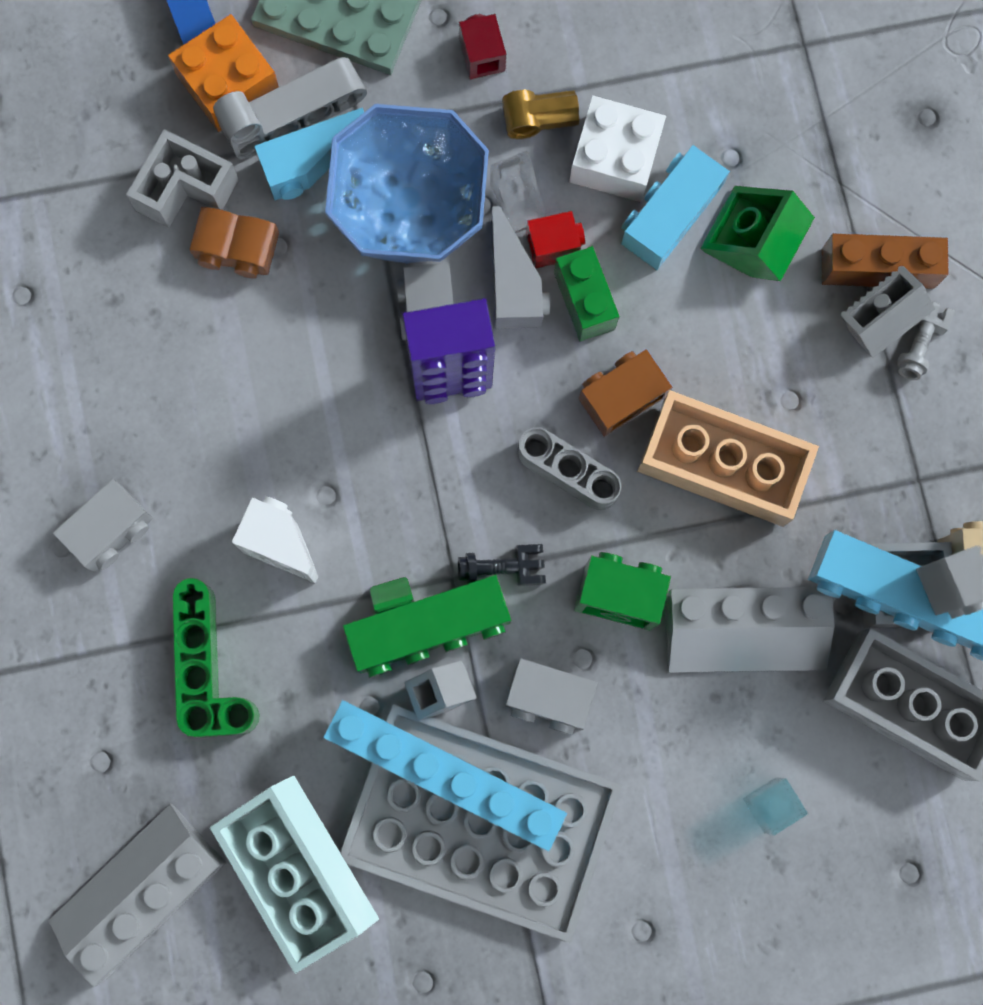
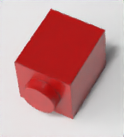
(553, 237)

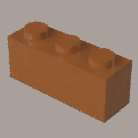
(872, 258)

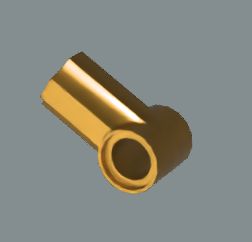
(530, 113)

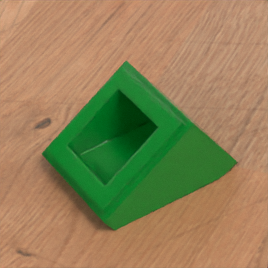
(391, 595)

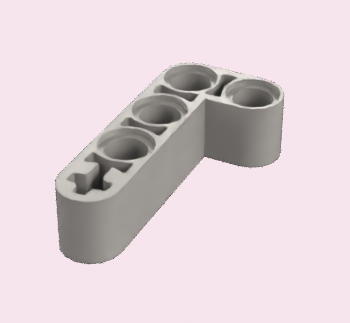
(289, 107)

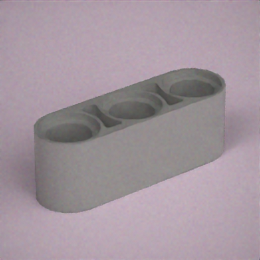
(560, 451)

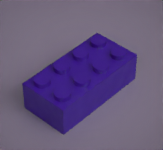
(450, 350)

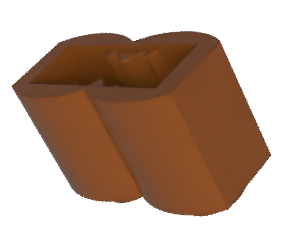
(234, 242)

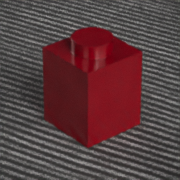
(482, 45)

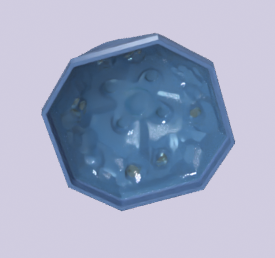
(407, 183)

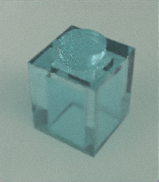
(775, 806)

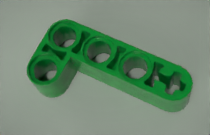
(206, 657)

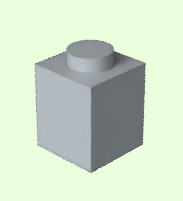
(440, 690)

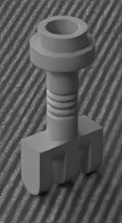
(913, 364)

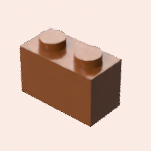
(624, 392)

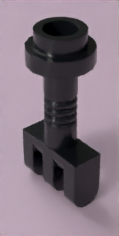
(470, 568)

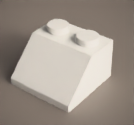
(274, 538)

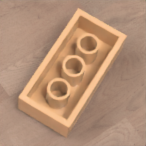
(728, 459)

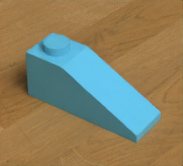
(301, 157)

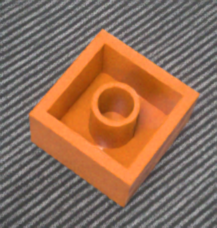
(222, 63)

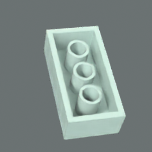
(294, 874)

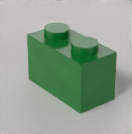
(586, 293)

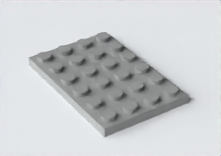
(470, 861)

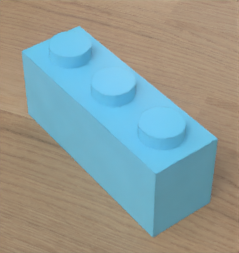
(673, 206)

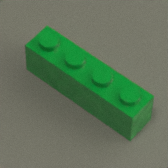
(428, 625)

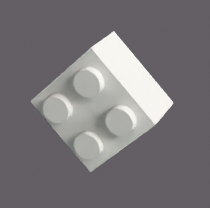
(617, 148)

